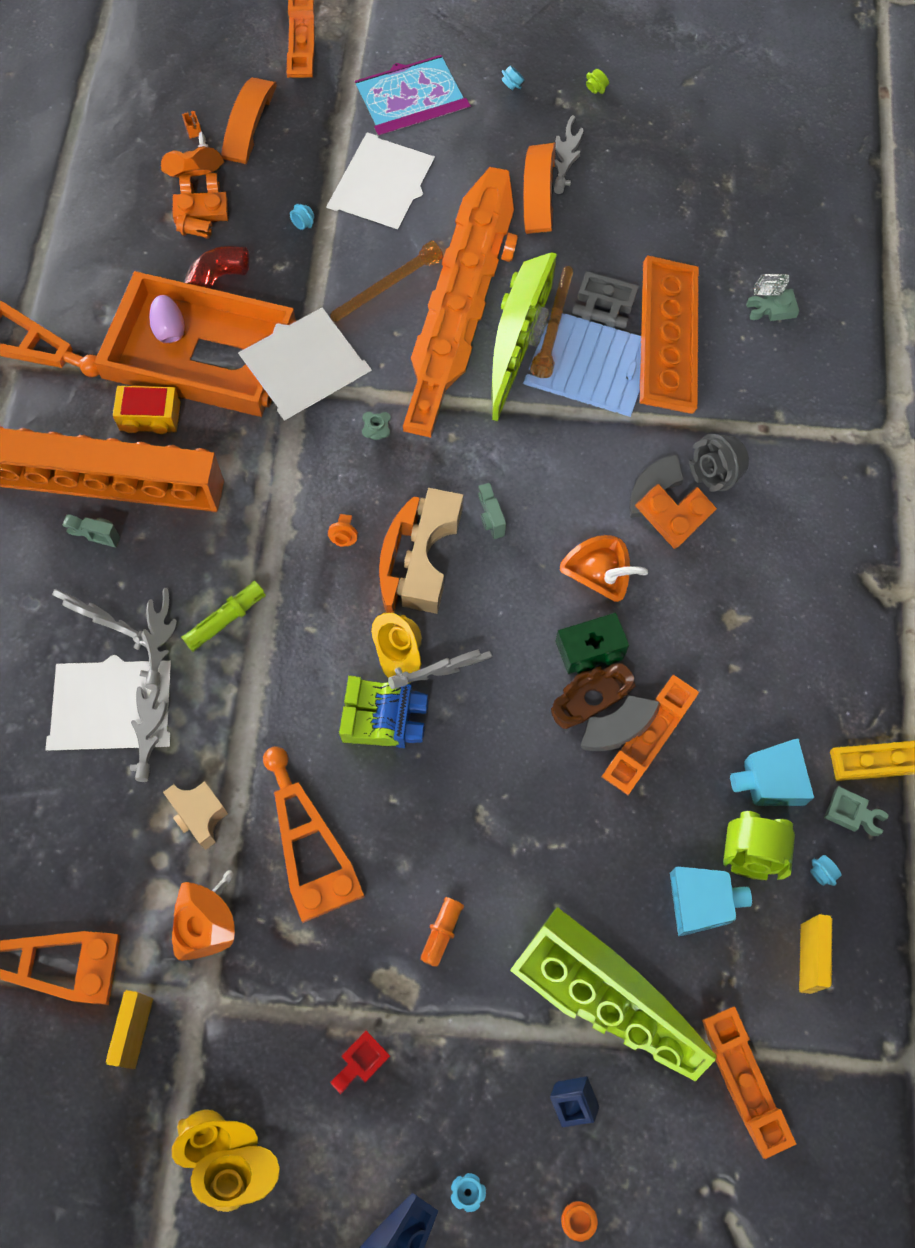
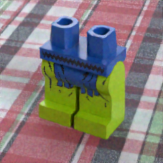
(381, 714)

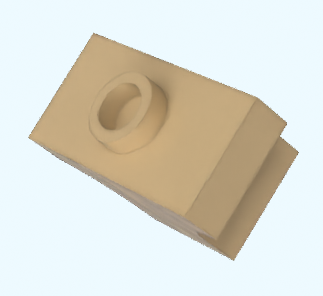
(197, 811)

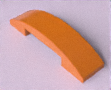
(301, 39)
(244, 119)
(538, 188)
(400, 526)
(640, 751)
(746, 1084)

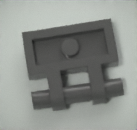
(605, 293)

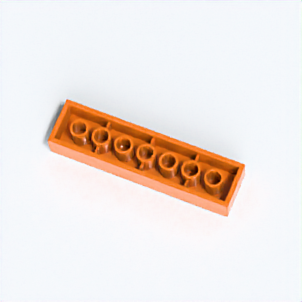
(110, 469)

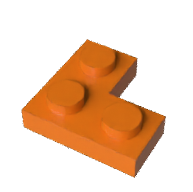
(674, 520)

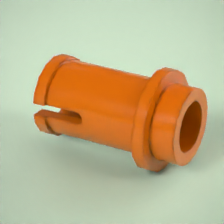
(193, 226)

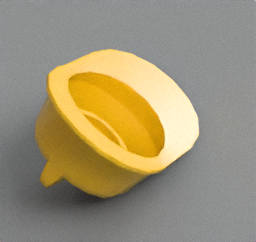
(397, 643)
(208, 1133)
(235, 1177)

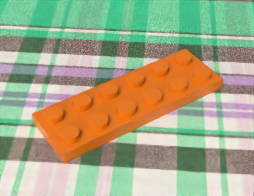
(669, 335)

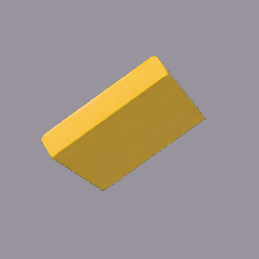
(815, 954)
(129, 1030)

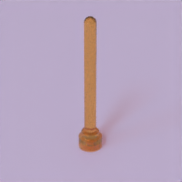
(428, 255)
(543, 363)

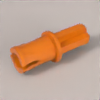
(441, 932)

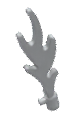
(567, 155)
(99, 616)
(159, 636)
(440, 668)
(151, 720)

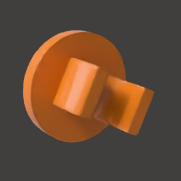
(343, 532)

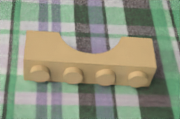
(423, 583)

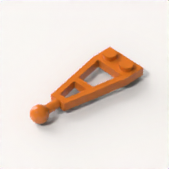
(35, 333)
(325, 892)
(94, 968)

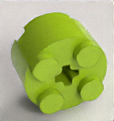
(759, 846)

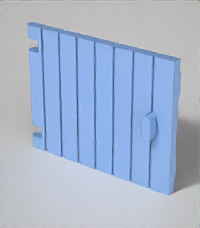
(593, 365)

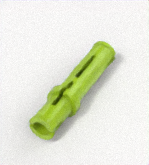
(228, 612)

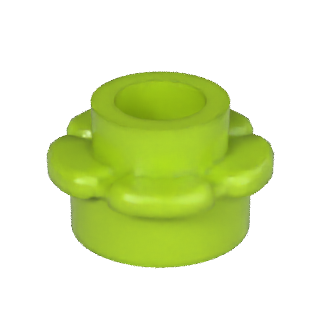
(597, 81)

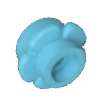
(512, 78)
(302, 216)
(825, 871)
(478, 1192)

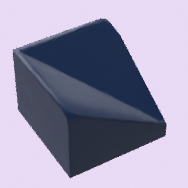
(574, 1102)

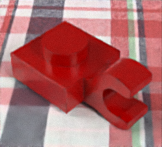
(363, 1060)

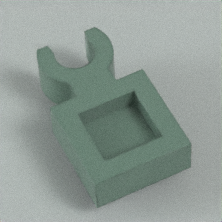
(774, 306)
(492, 516)
(97, 530)
(851, 812)

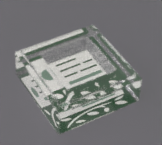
(771, 284)
(538, 326)

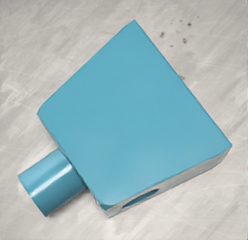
(775, 776)
(705, 899)

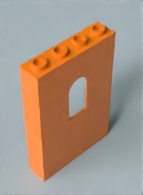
(139, 359)

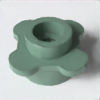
(376, 432)

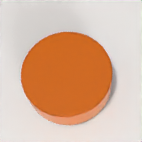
(509, 247)

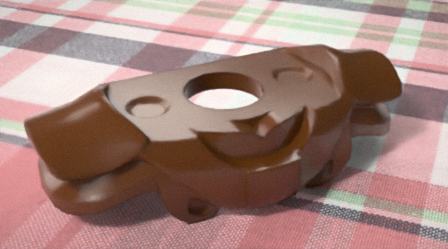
(611, 683)

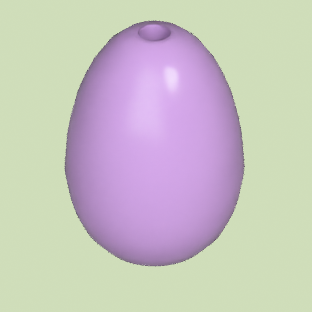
(166, 320)

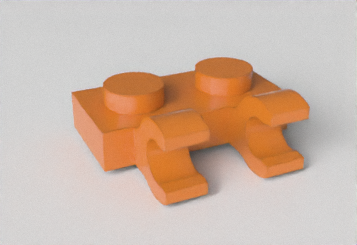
(203, 206)

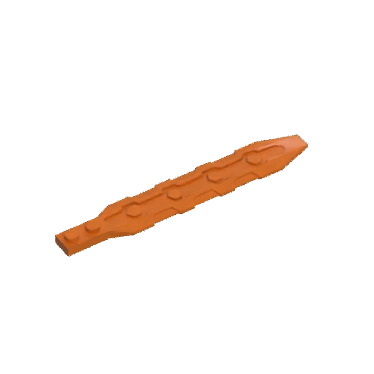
(459, 297)

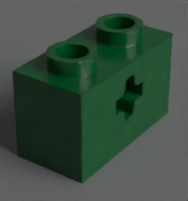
(600, 632)

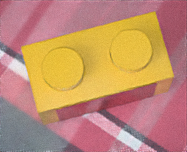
(146, 409)

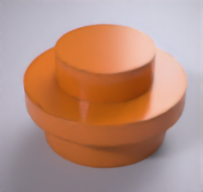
(579, 1221)

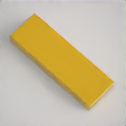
(873, 760)

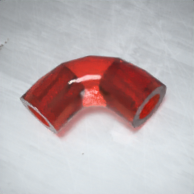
(217, 263)

